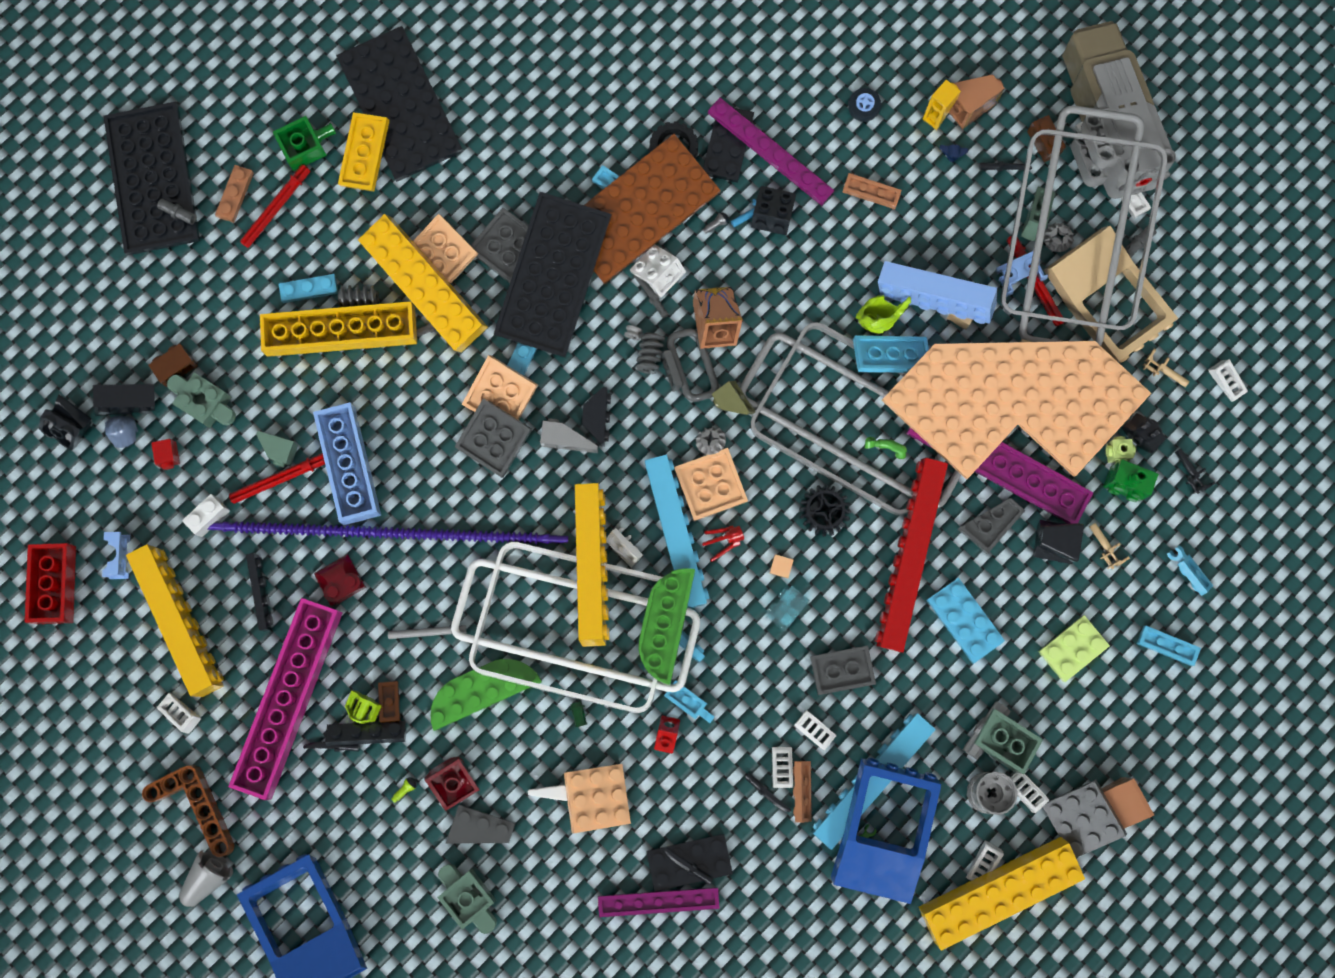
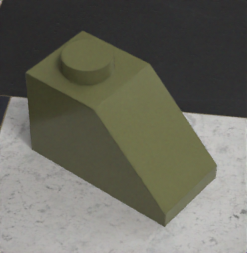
(732, 399)

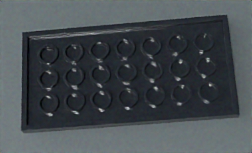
(394, 86)
(146, 166)
(552, 274)

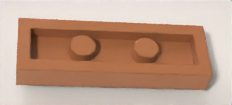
(872, 191)
(234, 193)
(802, 791)

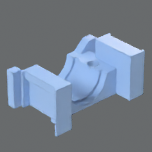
(1019, 270)
(117, 567)

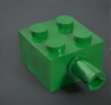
(301, 142)
(1130, 481)

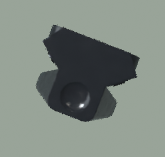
(65, 423)
(1058, 541)

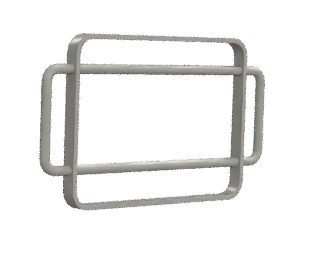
(1059, 133)
(796, 344)

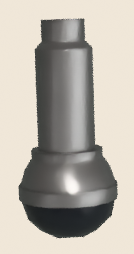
(721, 219)

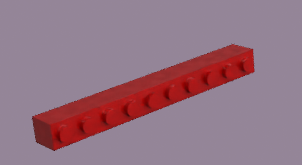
(911, 555)

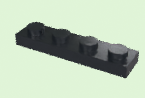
(258, 586)
(365, 733)

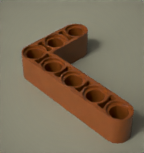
(197, 804)

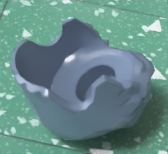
(121, 431)

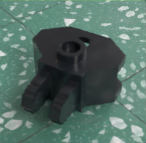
(1144, 433)

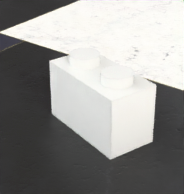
(205, 514)

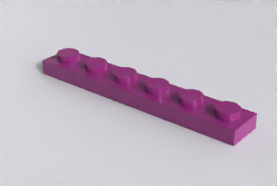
(658, 902)

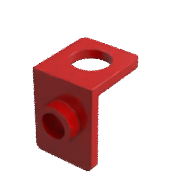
(667, 736)

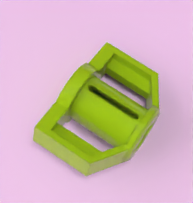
(362, 707)

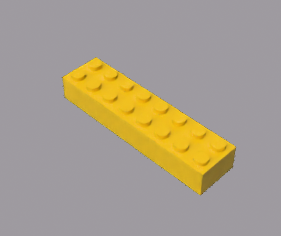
(423, 283)
(338, 329)
(590, 565)
(175, 620)
(1001, 893)

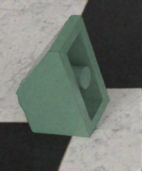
(278, 449)

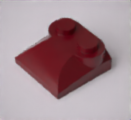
(339, 580)
(451, 782)

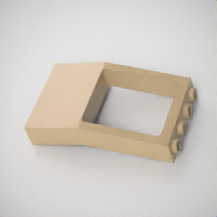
(1086, 270)

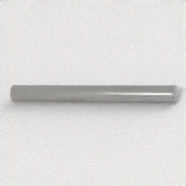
(423, 632)

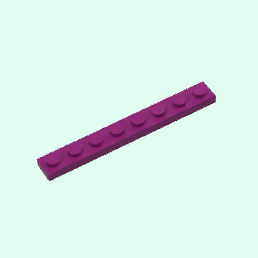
(770, 151)

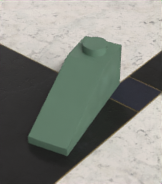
(1031, 224)

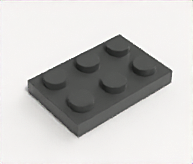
(842, 670)

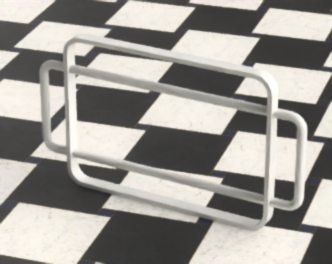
(477, 640)

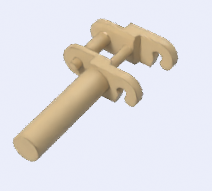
(1164, 369)
(1107, 546)

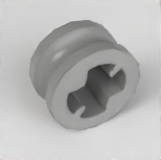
(633, 332)

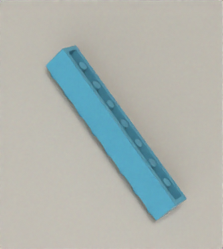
(674, 524)
(899, 752)

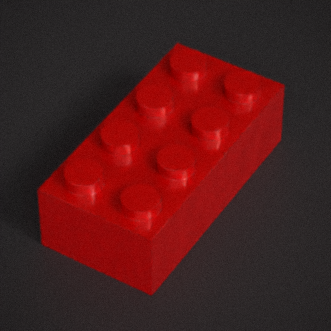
(50, 583)

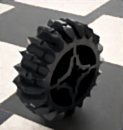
(823, 502)

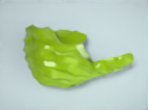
(880, 315)

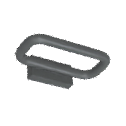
(675, 371)

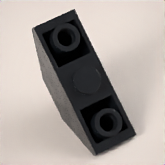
(596, 416)

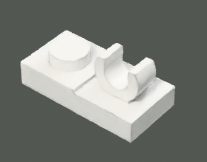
(624, 547)

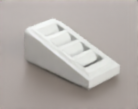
(1229, 369)
(189, 719)
(801, 721)
(782, 784)
(553, 792)
(1037, 792)
(981, 854)

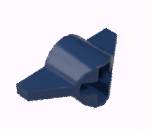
(953, 152)

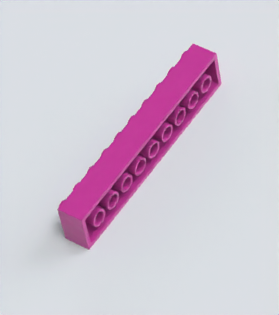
(285, 700)

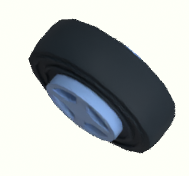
(866, 98)

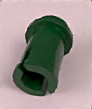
(578, 714)

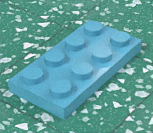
(888, 353)
(965, 620)

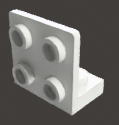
(658, 269)

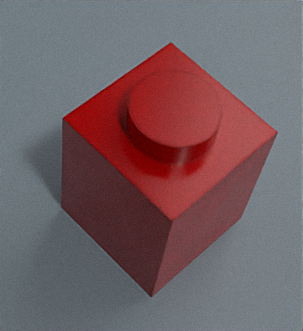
(165, 454)

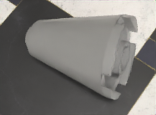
(204, 877)

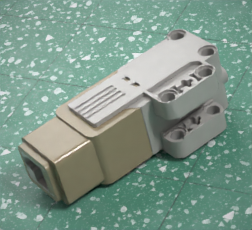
(1111, 79)

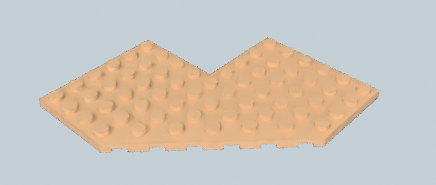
(976, 393)

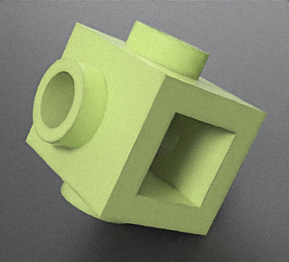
(1114, 452)

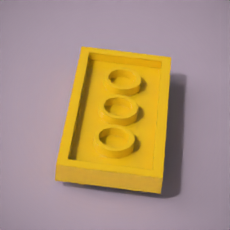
(363, 151)

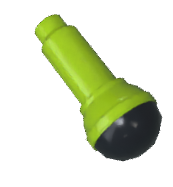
(409, 785)

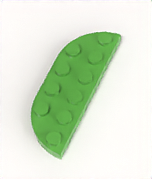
(664, 623)
(476, 691)

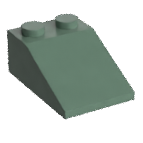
(1008, 742)

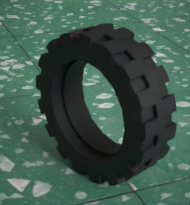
(677, 129)

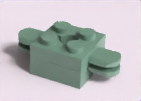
(201, 400)
(467, 899)

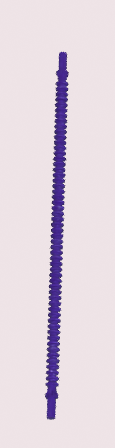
(544, 538)

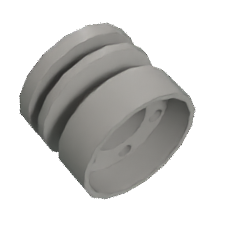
(1002, 793)

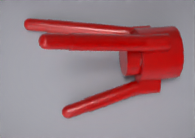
(732, 534)

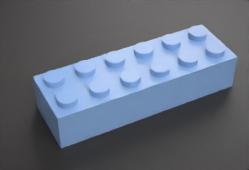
(938, 292)
(347, 463)

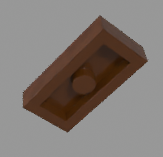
(390, 701)

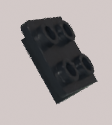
(773, 210)

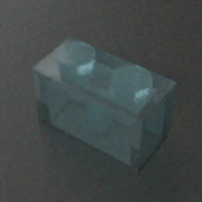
(787, 608)

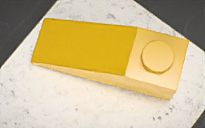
(941, 104)

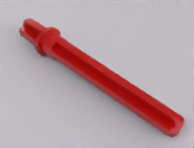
(275, 205)
(1039, 288)
(278, 478)

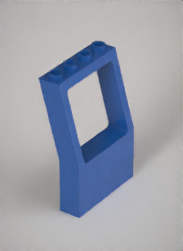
(877, 865)
(327, 955)

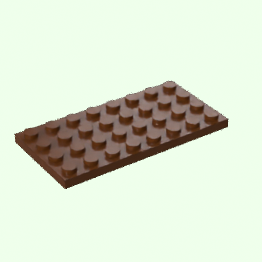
(649, 204)

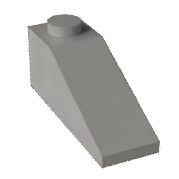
(562, 437)

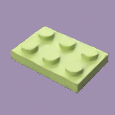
(1074, 648)

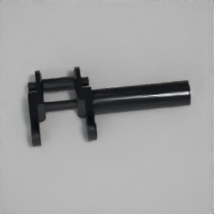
(1193, 472)

